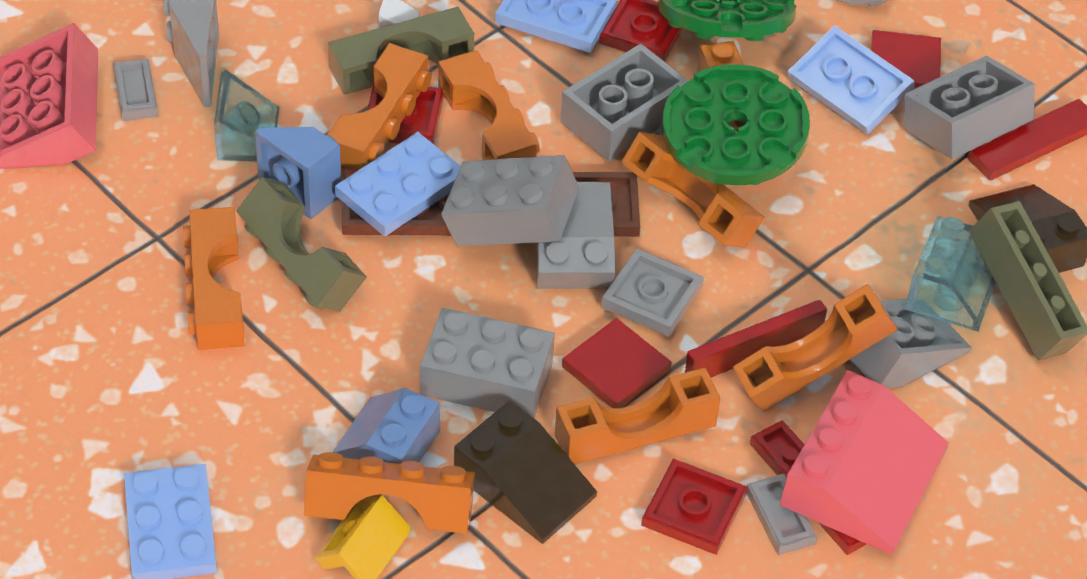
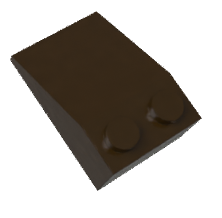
(1054, 221)
(524, 472)

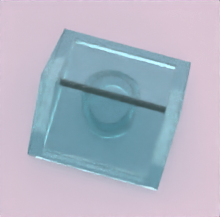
(238, 116)

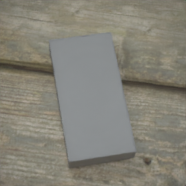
(135, 89)
(784, 527)

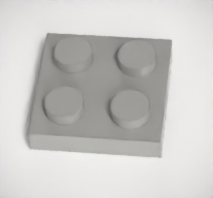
(652, 292)

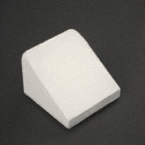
(395, 12)

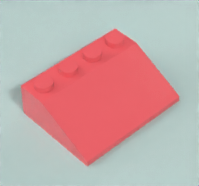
(49, 100)
(864, 464)

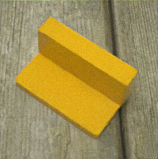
(365, 539)

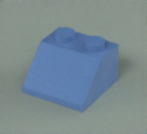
(302, 161)
(393, 428)

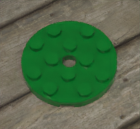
(730, 17)
(711, 149)

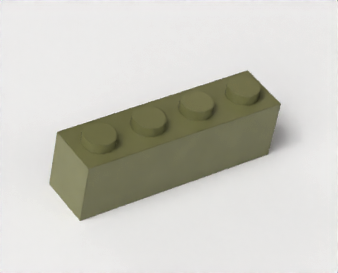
(1029, 280)

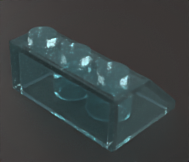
(951, 277)

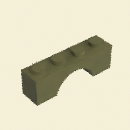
(434, 35)
(275, 218)

